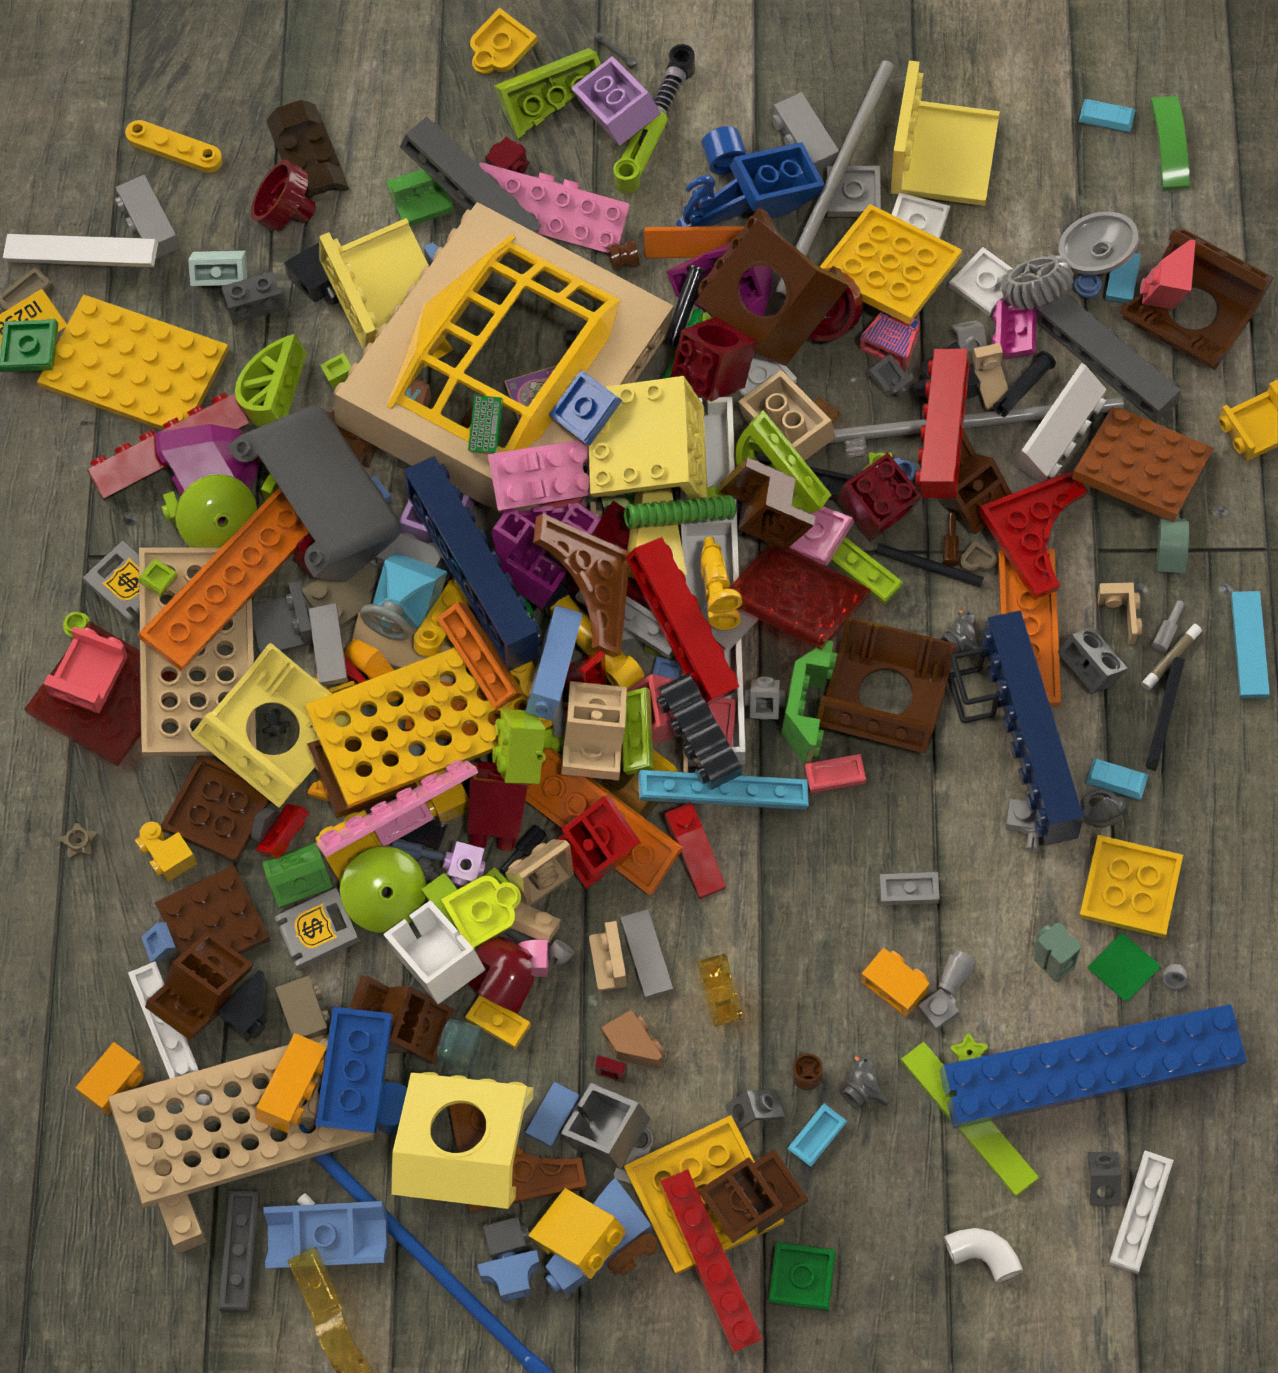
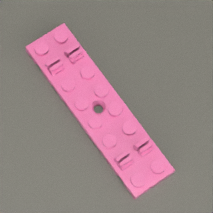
(540, 474)

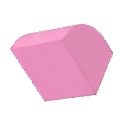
(540, 951)

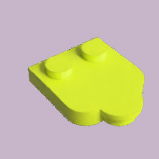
(483, 909)

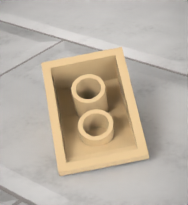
(542, 870)

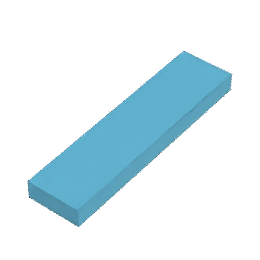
(1250, 645)

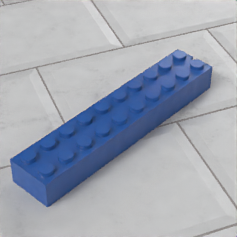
(1092, 1066)

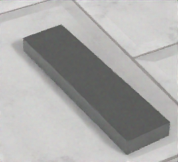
(239, 1251)

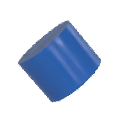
(721, 147)
(391, 1107)

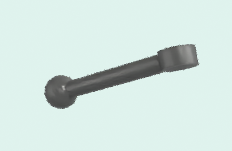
(631, 61)

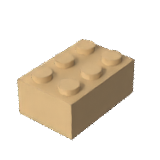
(792, 412)

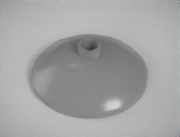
(1099, 242)

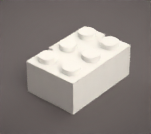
(440, 957)

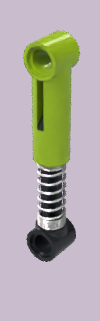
(645, 140)

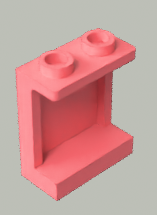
(87, 670)

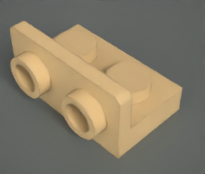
(608, 958)

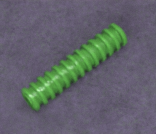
(680, 511)

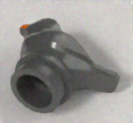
(962, 632)
(863, 1085)

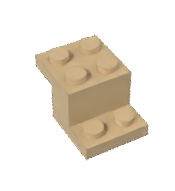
(594, 730)

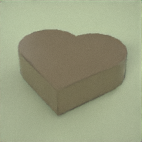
(978, 558)

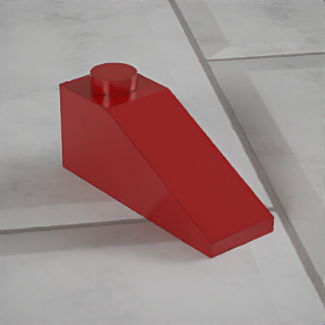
(587, 670)
(696, 852)

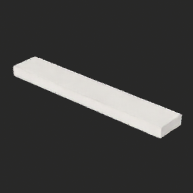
(80, 250)
(170, 1043)

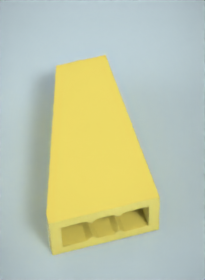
(669, 533)

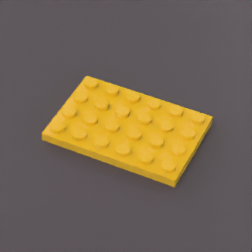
(132, 364)

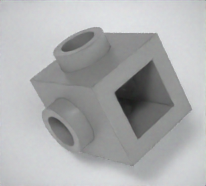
(764, 698)

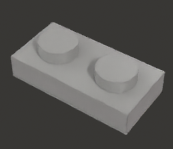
(909, 888)

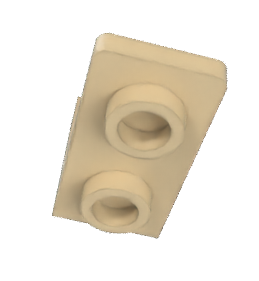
(987, 366)
(1119, 594)

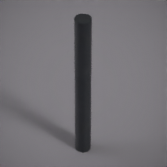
(929, 565)

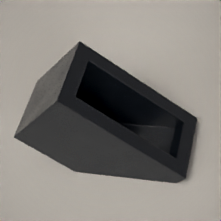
(248, 1008)

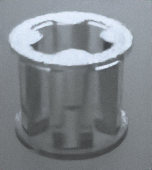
(855, 448)

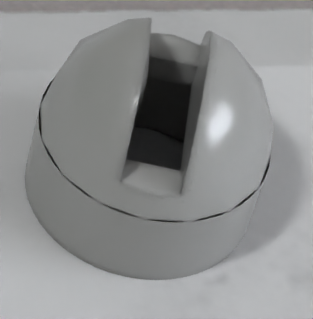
(561, 951)
(1175, 983)

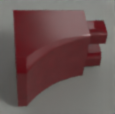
(494, 807)

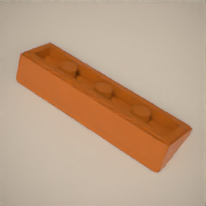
(686, 241)
(479, 655)

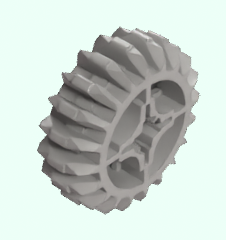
(1037, 282)

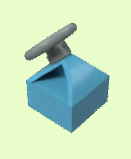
(403, 596)

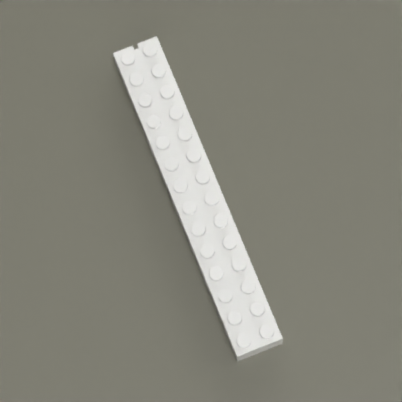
(720, 463)

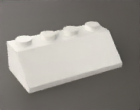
(1062, 425)

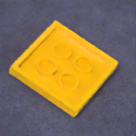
(1131, 886)

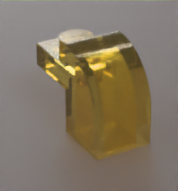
(719, 990)

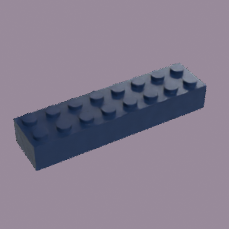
(472, 563)
(1032, 729)

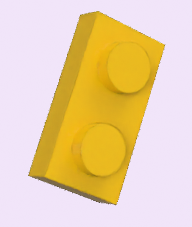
(498, 1021)

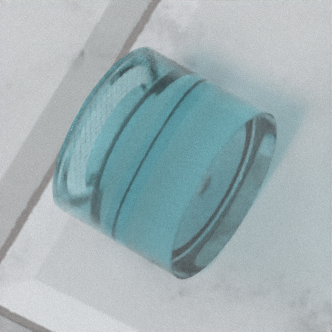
(460, 1043)

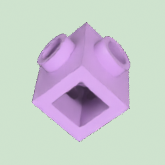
(473, 858)

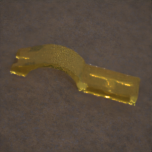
(327, 1313)

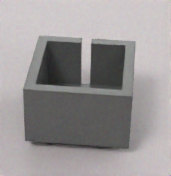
(613, 1126)

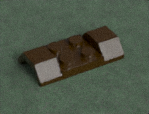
(305, 142)

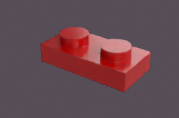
(282, 831)

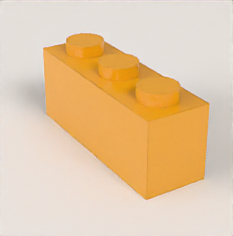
(292, 1084)

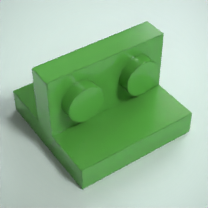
(419, 197)
(297, 874)

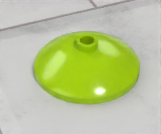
(208, 501)
(363, 886)

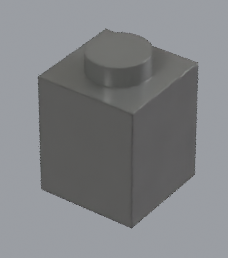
(506, 1237)

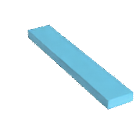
(741, 791)

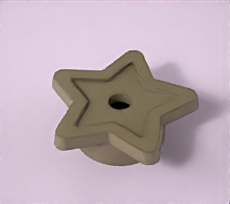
(78, 833)

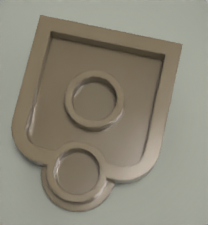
(348, 595)

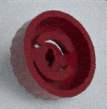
(282, 197)
(845, 314)

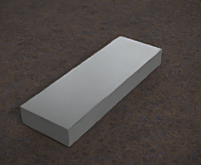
(328, 645)
(646, 954)

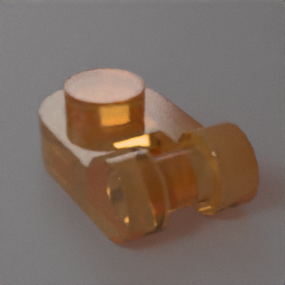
(625, 1261)

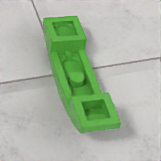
(1171, 142)

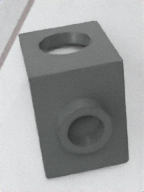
(757, 1106)
(1104, 1171)

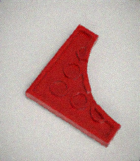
(1024, 524)

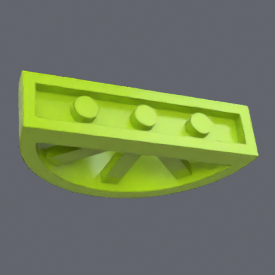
(278, 368)
(765, 437)

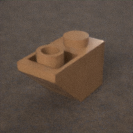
(630, 1041)

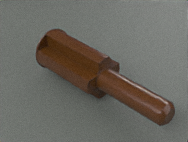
(951, 543)

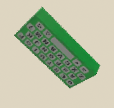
(485, 424)

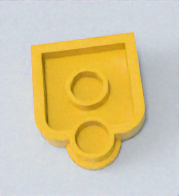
(500, 43)

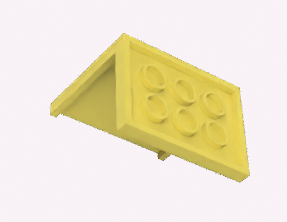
(942, 147)
(372, 275)
(651, 441)

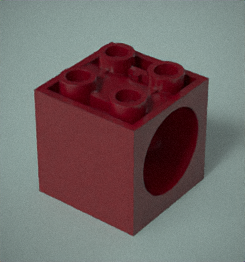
(714, 358)
(878, 497)

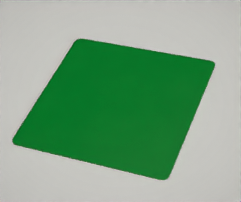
(1124, 967)

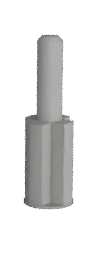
(1167, 629)

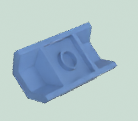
(339, 1231)

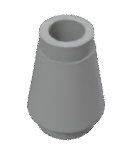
(956, 971)

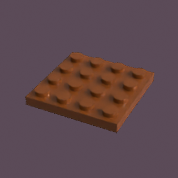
(1143, 463)

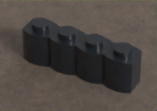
(699, 731)

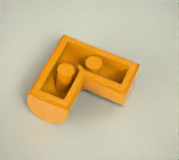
(369, 661)

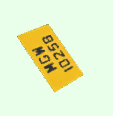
(32, 308)

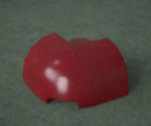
(506, 973)

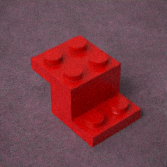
(599, 841)

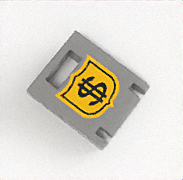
(121, 586)
(312, 931)

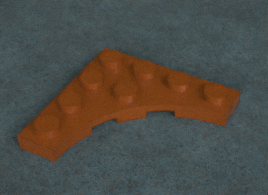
(599, 573)
(531, 1175)

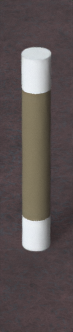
(1176, 651)

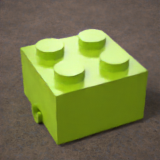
(518, 747)

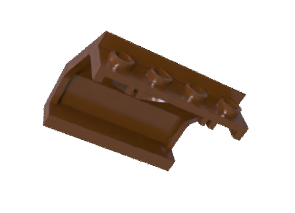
(1232, 284)
(809, 289)
(875, 648)

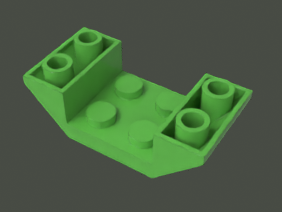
(800, 731)

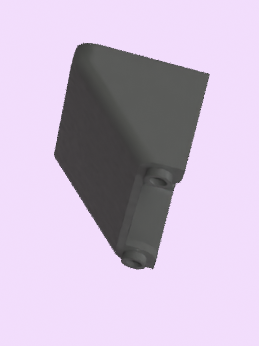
(325, 489)

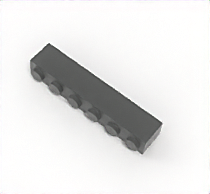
(460, 174)
(1109, 356)

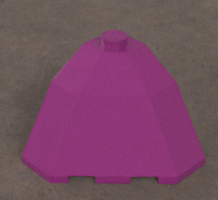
(754, 285)
(203, 452)
(530, 566)

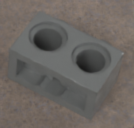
(252, 297)
(1092, 660)

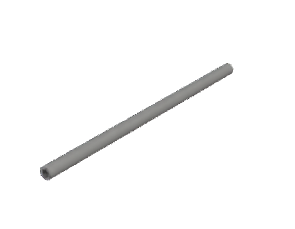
(840, 165)
(970, 421)

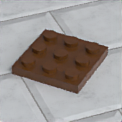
(331, 786)
(215, 809)
(215, 906)

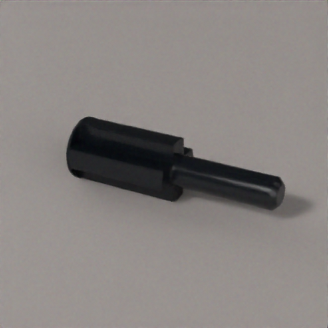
(525, 846)

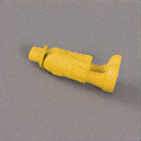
(721, 600)

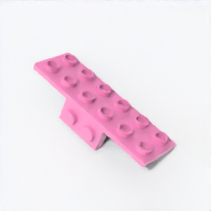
(565, 208)
(399, 816)

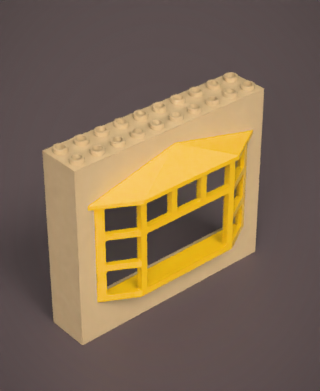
(609, 348)

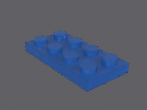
(354, 1070)

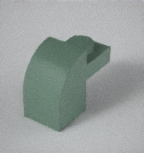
(1172, 545)

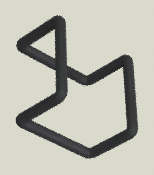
(958, 673)

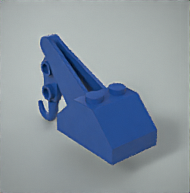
(767, 179)

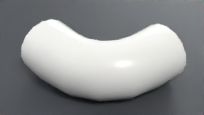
(985, 1246)

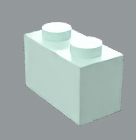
(217, 267)

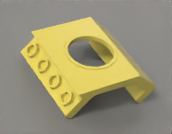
(223, 731)
(469, 1177)

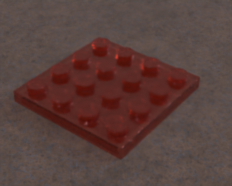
(799, 595)
(119, 721)

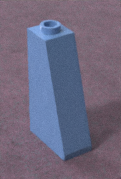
(553, 663)
(618, 1203)

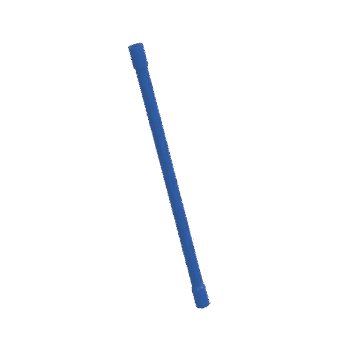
(529, 1360)

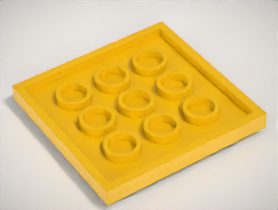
(893, 262)
(706, 1156)

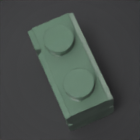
(1056, 951)

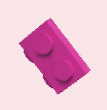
(1015, 330)

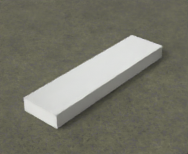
(1141, 1212)

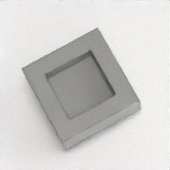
(938, 1009)

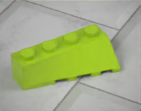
(543, 90)

